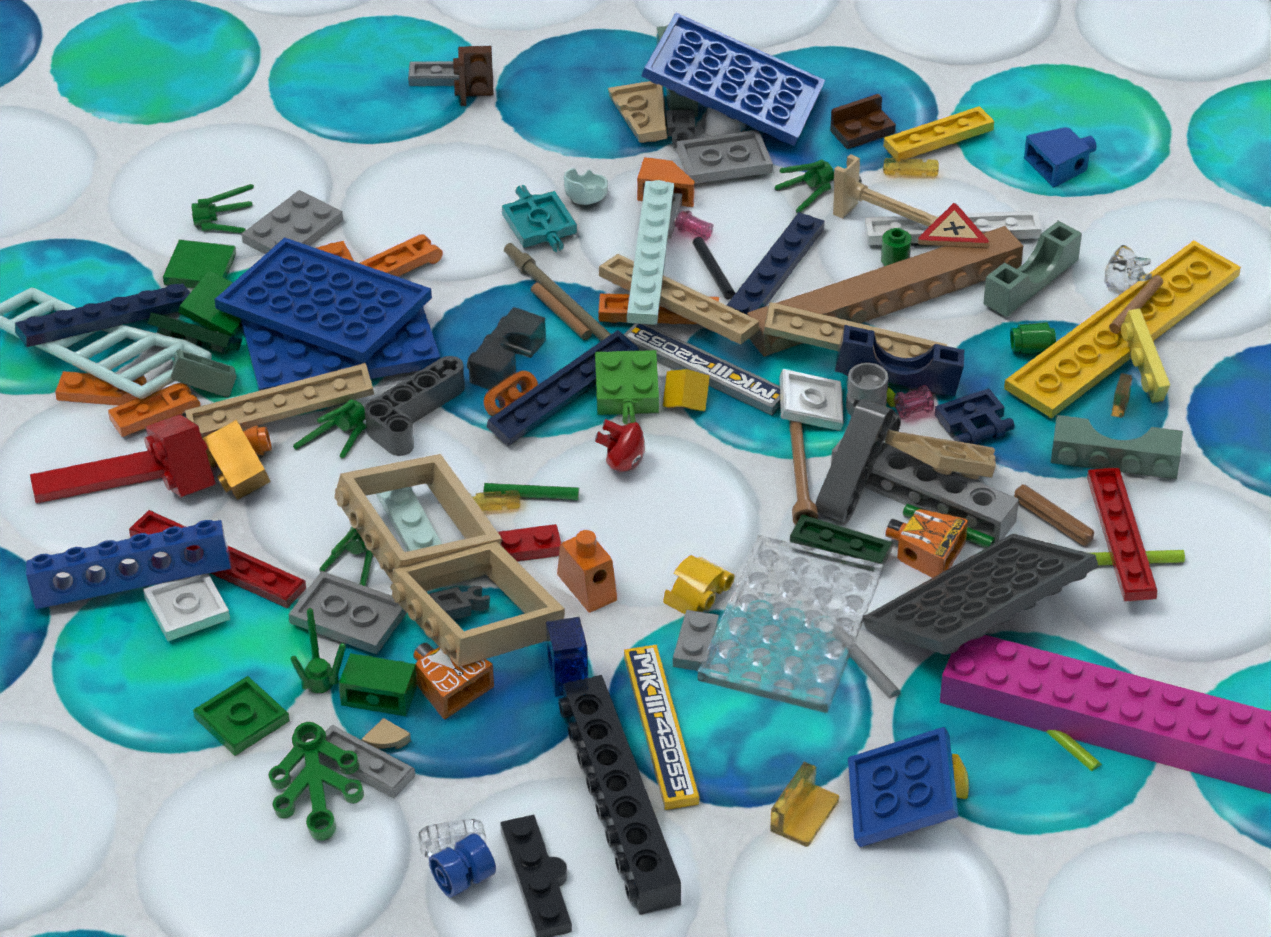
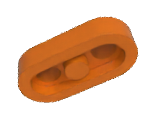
(507, 392)

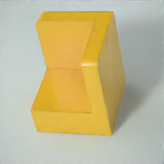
(686, 389)

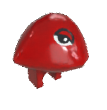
(624, 445)

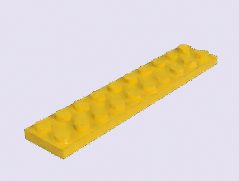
(1094, 352)

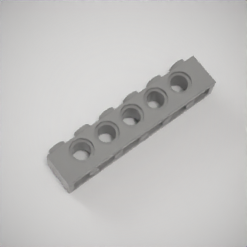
(916, 483)

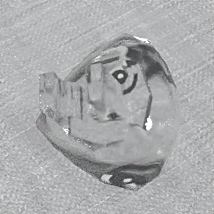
(1125, 270)

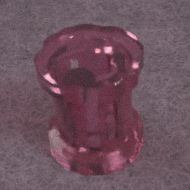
(914, 402)

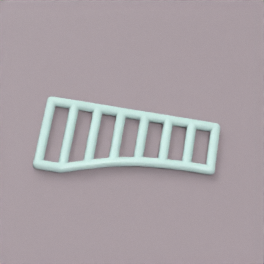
(118, 333)

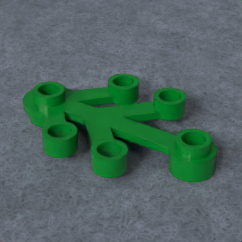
(314, 775)

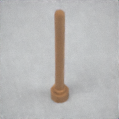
(803, 504)

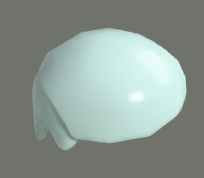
(585, 188)

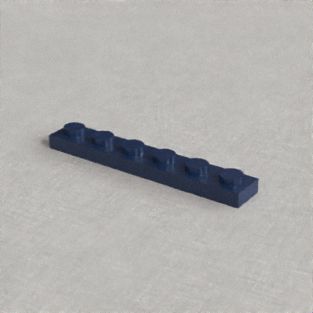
(777, 264)
(100, 315)
(554, 392)

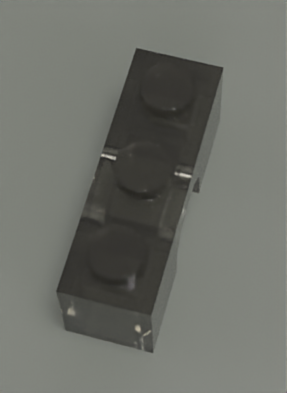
(496, 359)

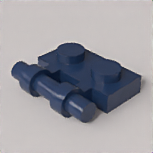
(973, 410)

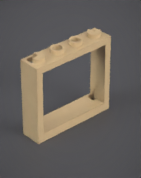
(445, 486)
(489, 640)

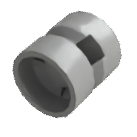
(866, 382)

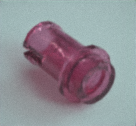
(687, 222)

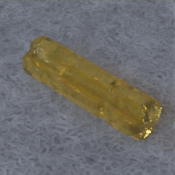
(910, 167)
(495, 500)

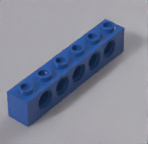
(116, 576)

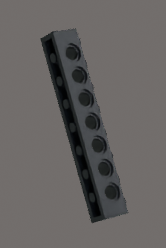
(620, 796)

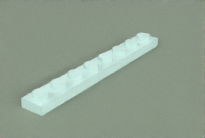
(650, 253)

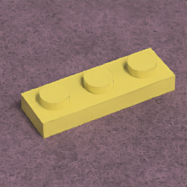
(1145, 355)

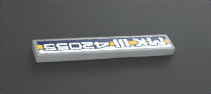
(723, 375)

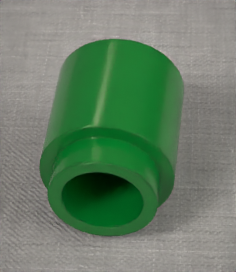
(895, 246)
(1032, 338)

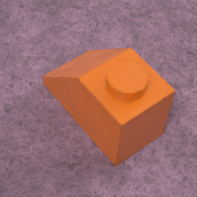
(667, 171)

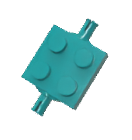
(539, 218)

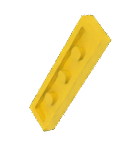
(938, 133)

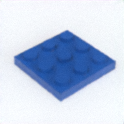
(902, 787)

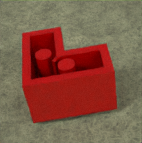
(183, 454)

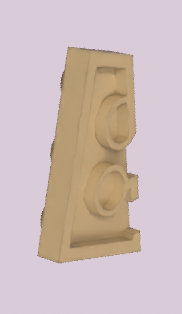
(642, 109)

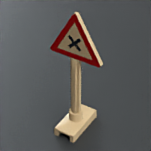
(948, 229)

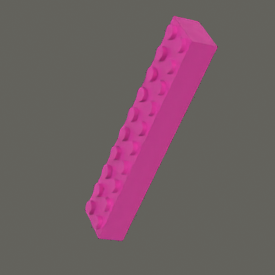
(1111, 710)

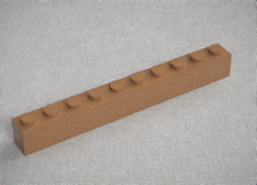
(898, 285)

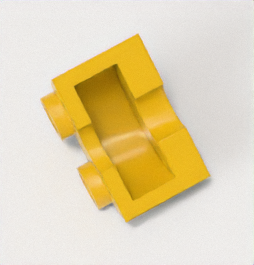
(697, 585)

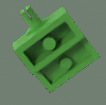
(627, 383)

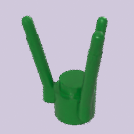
(818, 175)
(205, 212)
(346, 417)
(354, 544)
(318, 673)

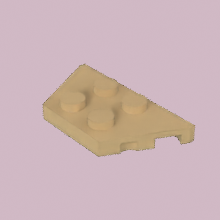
(946, 455)

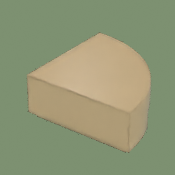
(387, 735)

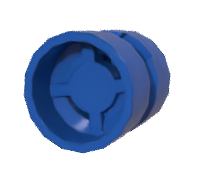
(458, 867)

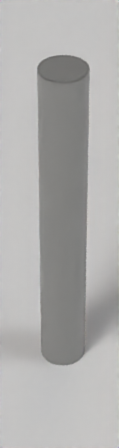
(874, 672)

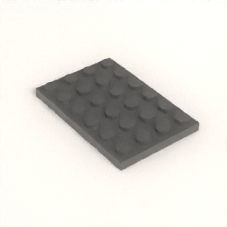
(980, 593)

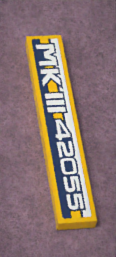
(661, 727)

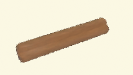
(1054, 515)

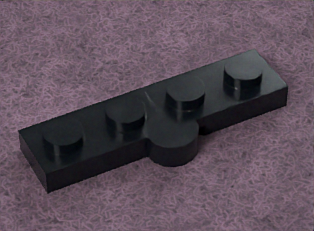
(537, 876)

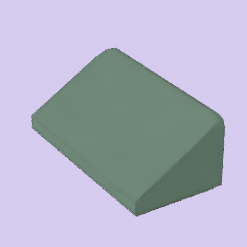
(203, 373)

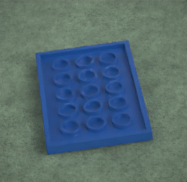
(733, 78)
(323, 299)
(285, 359)

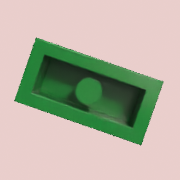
(378, 684)

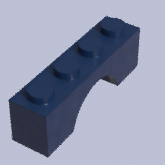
(937, 368)

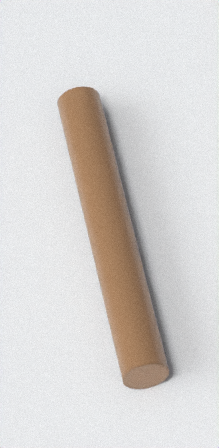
(1138, 301)
(561, 311)

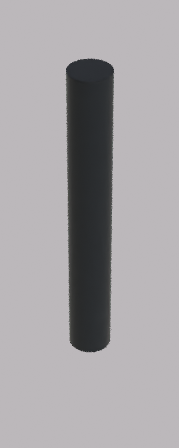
(713, 267)

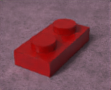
(531, 542)

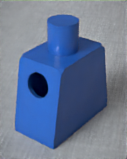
(1058, 154)

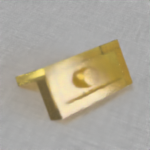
(802, 807)

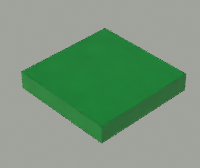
(194, 259)
(201, 305)
(241, 715)

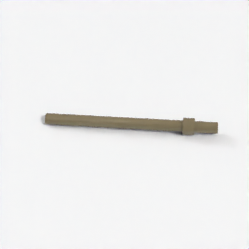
(527, 264)

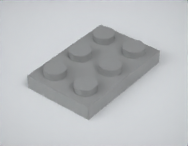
(724, 156)
(297, 218)
(348, 612)

